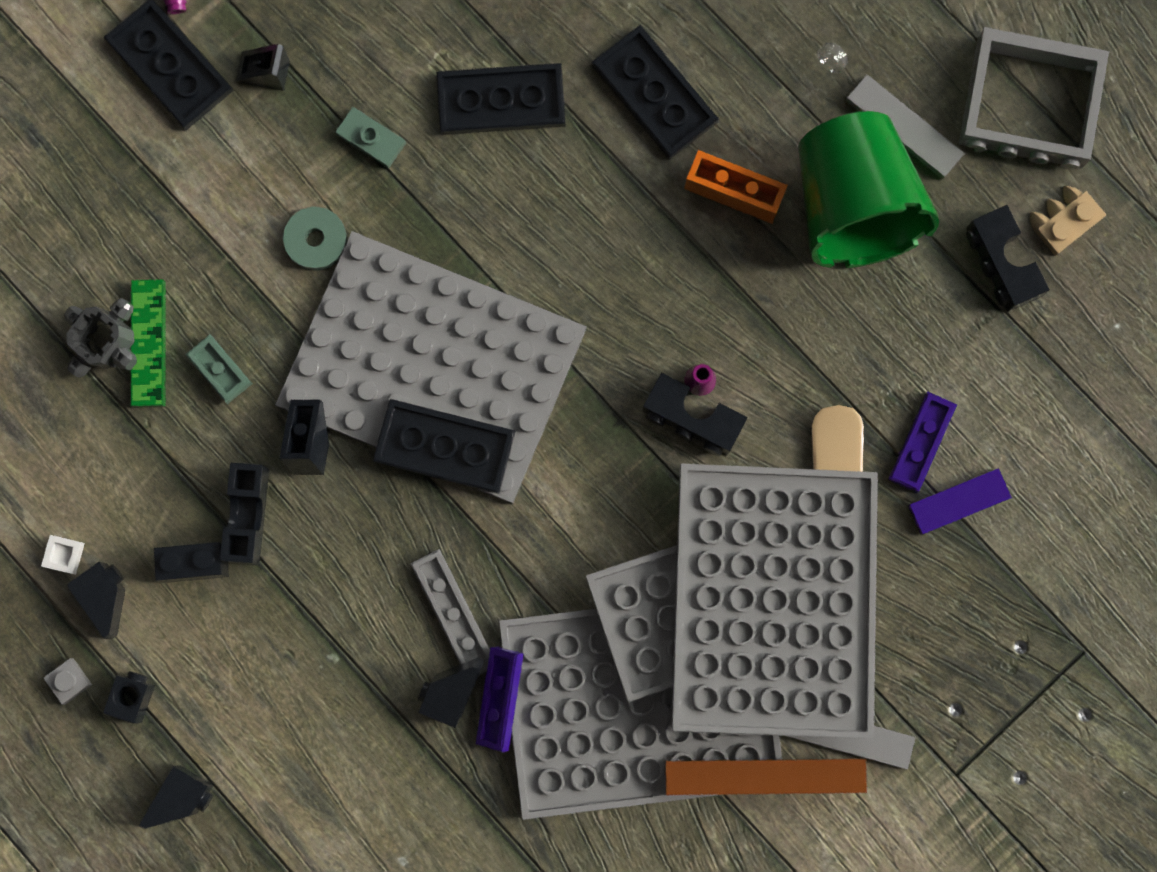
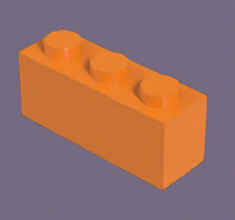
(735, 186)

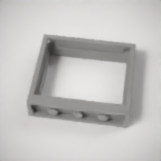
(1041, 51)

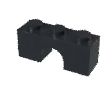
(1013, 284)
(667, 406)
(244, 530)

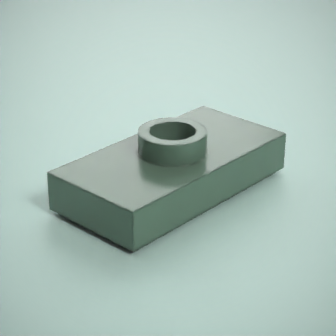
(370, 137)
(218, 369)

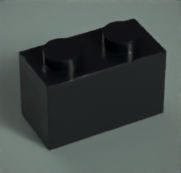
(189, 563)

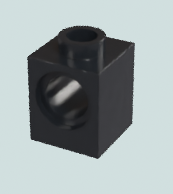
(119, 708)

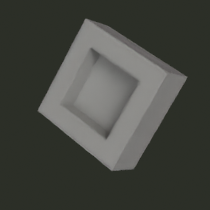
(67, 681)

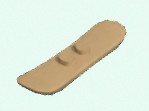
(837, 439)

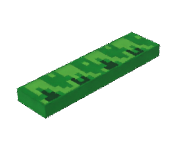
(149, 344)

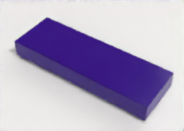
(922, 442)
(959, 501)
(499, 698)

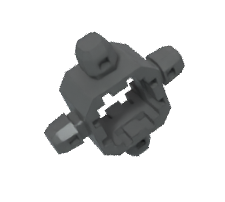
(85, 322)

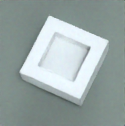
(62, 554)

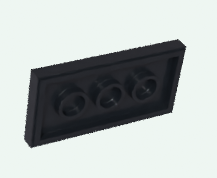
(168, 64)
(655, 92)
(501, 99)
(444, 446)

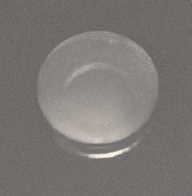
(832, 57)

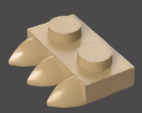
(1068, 221)

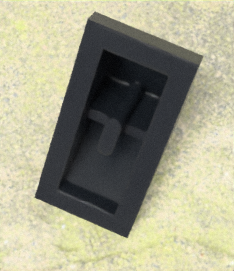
(264, 67)

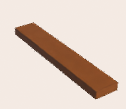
(765, 776)

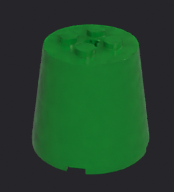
(861, 192)

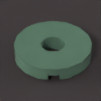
(312, 220)

